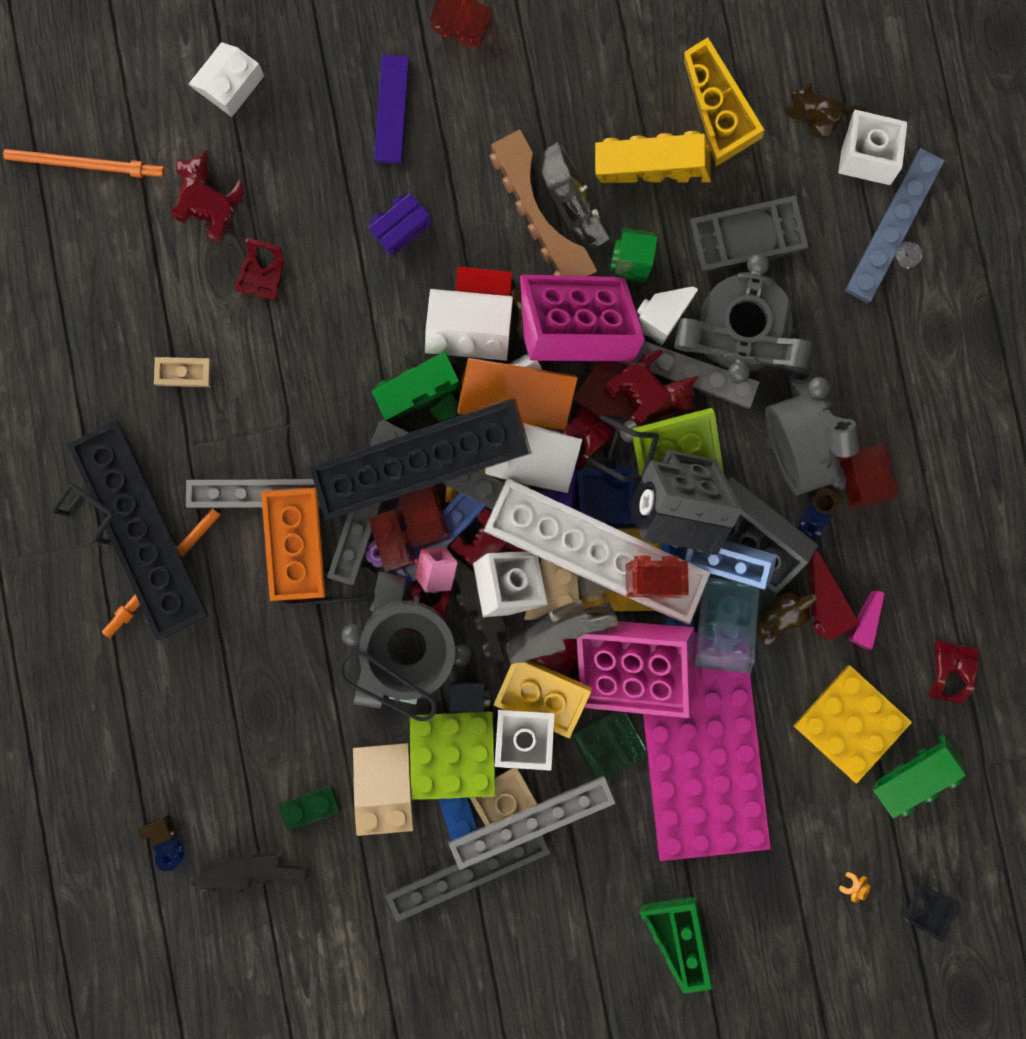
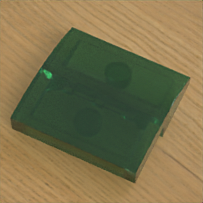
(610, 745)

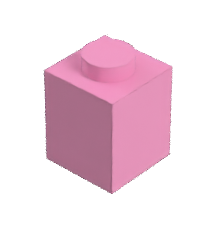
(436, 569)

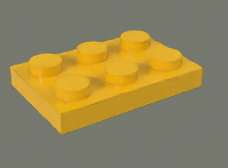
(540, 689)

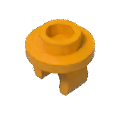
(859, 889)

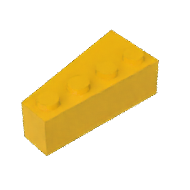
(722, 106)
(653, 158)

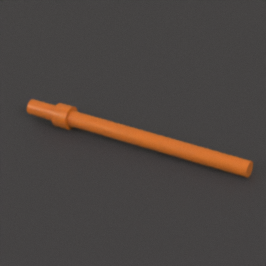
(134, 168)
(125, 613)

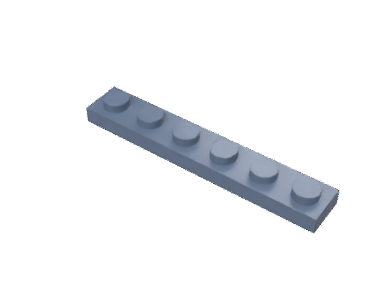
(894, 225)

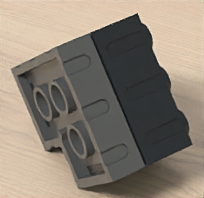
(685, 503)

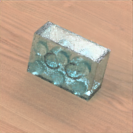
(727, 626)

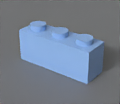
(736, 563)

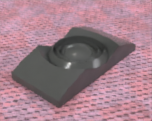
(735, 235)

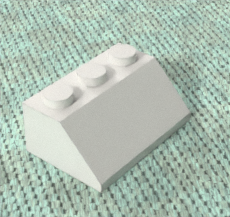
(468, 324)

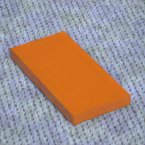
(541, 395)
(293, 544)

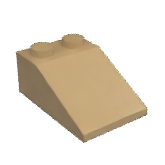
(383, 789)

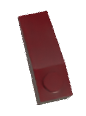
(831, 611)

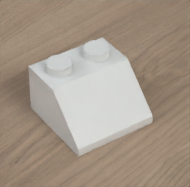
(227, 78)
(873, 147)
(663, 312)
(509, 583)
(524, 740)

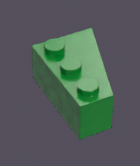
(634, 255)
(416, 388)
(921, 778)
(681, 938)

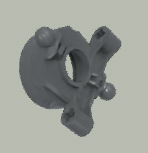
(740, 354)
(809, 437)
(388, 616)

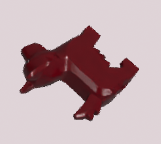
(203, 201)
(648, 392)
(482, 544)

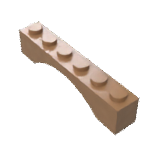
(515, 161)

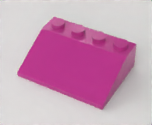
(579, 318)
(639, 668)

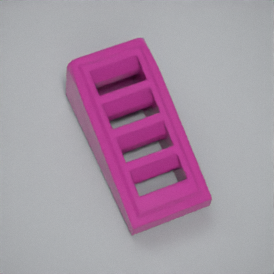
(868, 620)

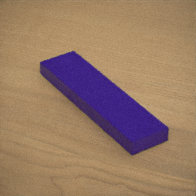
(391, 109)

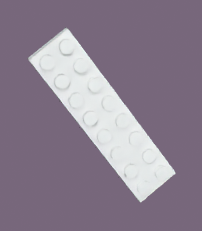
(583, 545)

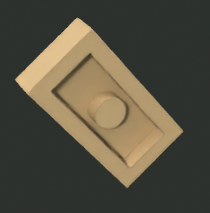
(182, 372)

